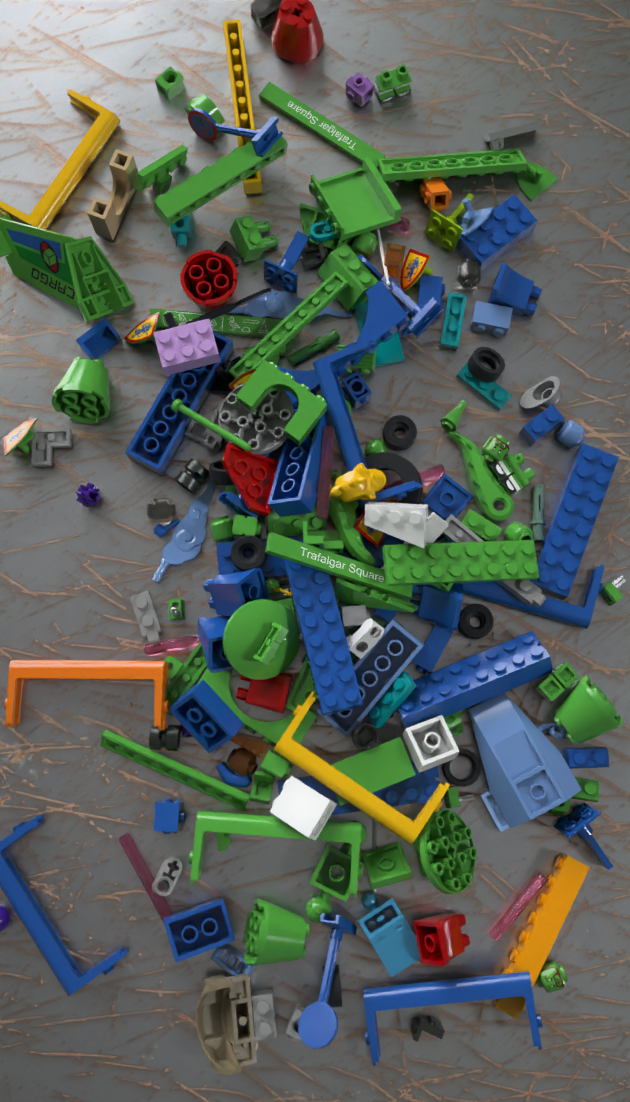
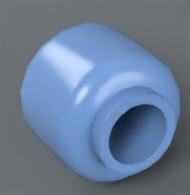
(570, 433)

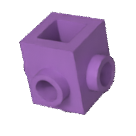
(359, 89)

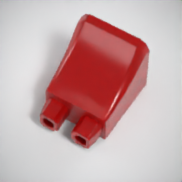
(267, 693)
(440, 938)

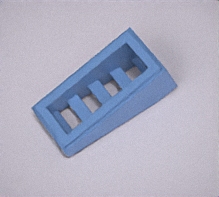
(237, 955)

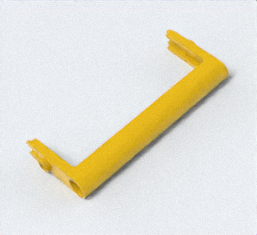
(74, 168)
(349, 789)

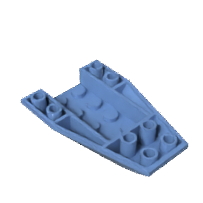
(519, 761)

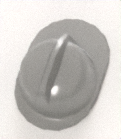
(542, 394)

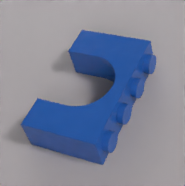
(433, 646)

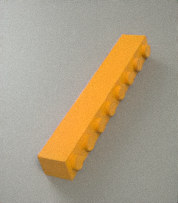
(544, 926)

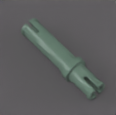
(538, 514)

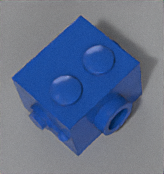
(356, 390)
(169, 816)

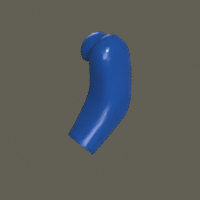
(232, 778)

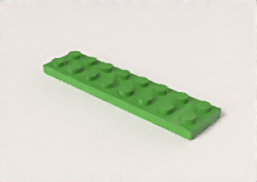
(452, 165)
(460, 562)

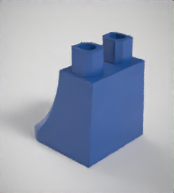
(514, 291)
(235, 589)
(439, 605)
(211, 638)

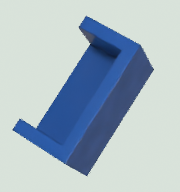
(98, 340)

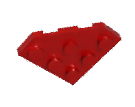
(252, 476)

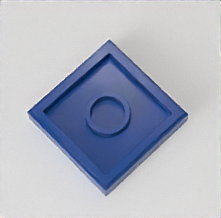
(447, 498)

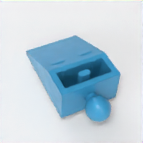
(391, 937)

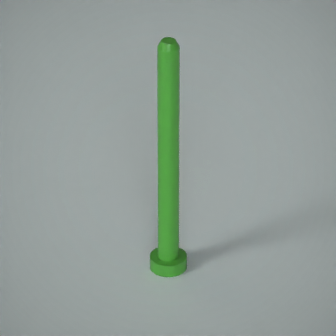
(178, 406)

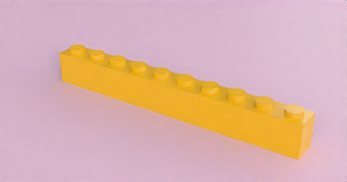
(240, 92)

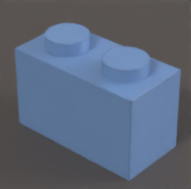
(491, 318)

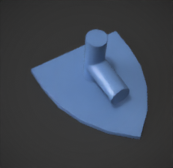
(472, 219)

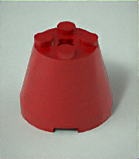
(297, 32)
(209, 279)

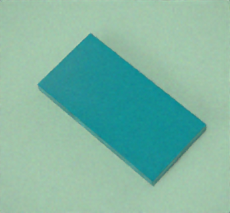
(387, 352)

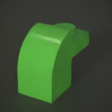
(207, 105)

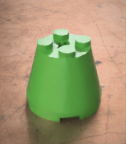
(83, 391)
(587, 712)
(273, 934)

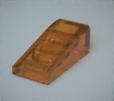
(254, 746)

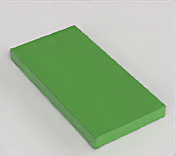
(377, 766)

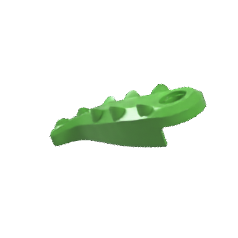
(481, 480)
(344, 517)

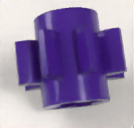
(88, 494)

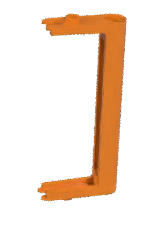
(86, 670)

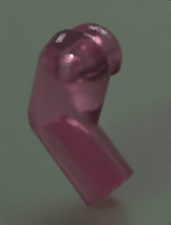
(404, 224)

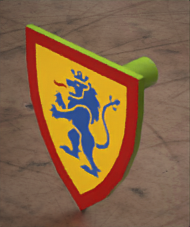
(413, 267)

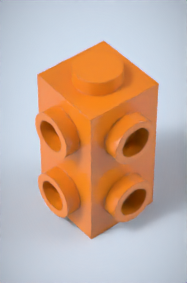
(435, 193)

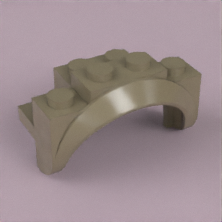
(226, 1020)

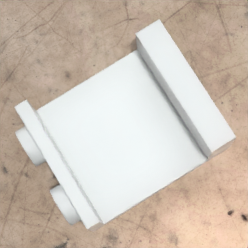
(302, 808)

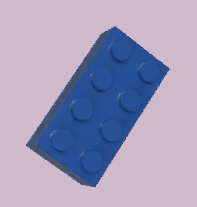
(500, 232)

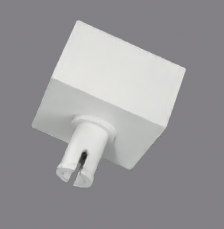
(430, 743)

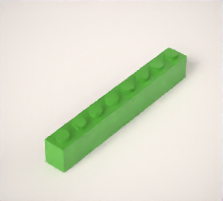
(214, 181)

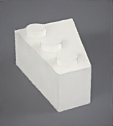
(399, 520)

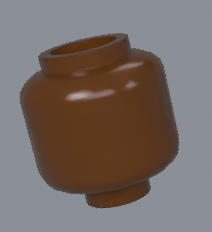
(242, 762)

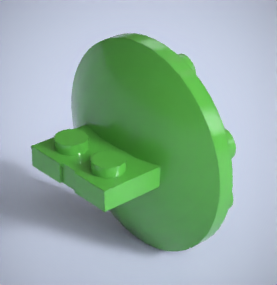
(261, 639)
(445, 852)

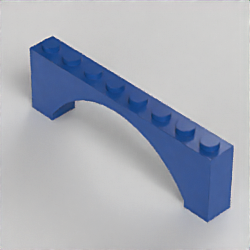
(382, 320)

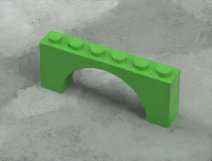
(270, 730)

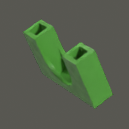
(269, 379)

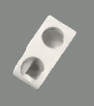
(365, 638)

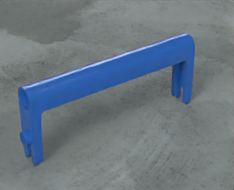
(341, 418)
(550, 608)
(38, 924)
(445, 993)

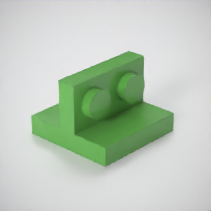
(386, 866)

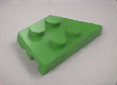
(312, 215)

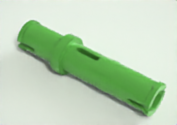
(319, 344)

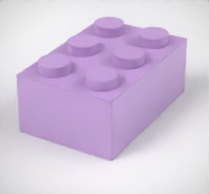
(186, 347)

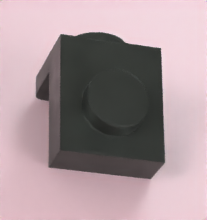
(227, 249)
(314, 256)
(429, 1025)

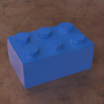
(206, 716)
(199, 929)

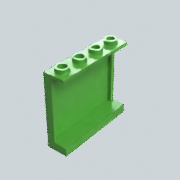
(356, 201)

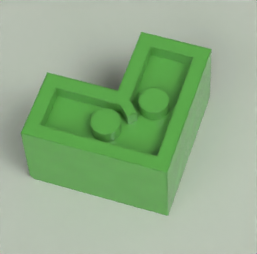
(327, 540)

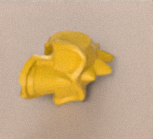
(358, 484)

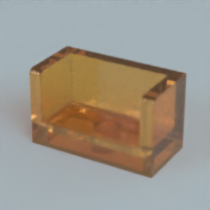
(394, 260)

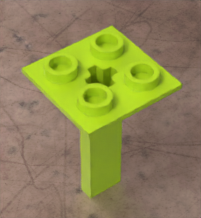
(445, 229)

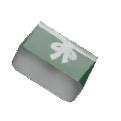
(258, 8)

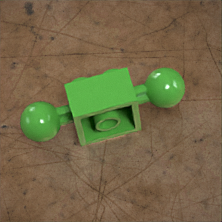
(330, 885)

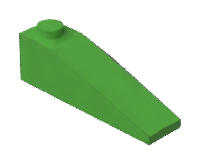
(357, 594)

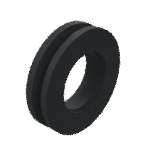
(402, 467)

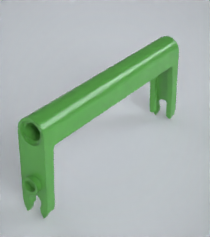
(272, 827)

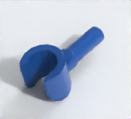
(161, 531)

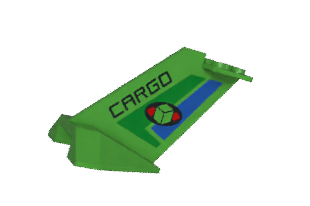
(64, 267)

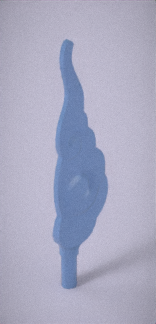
(278, 306)
(188, 534)

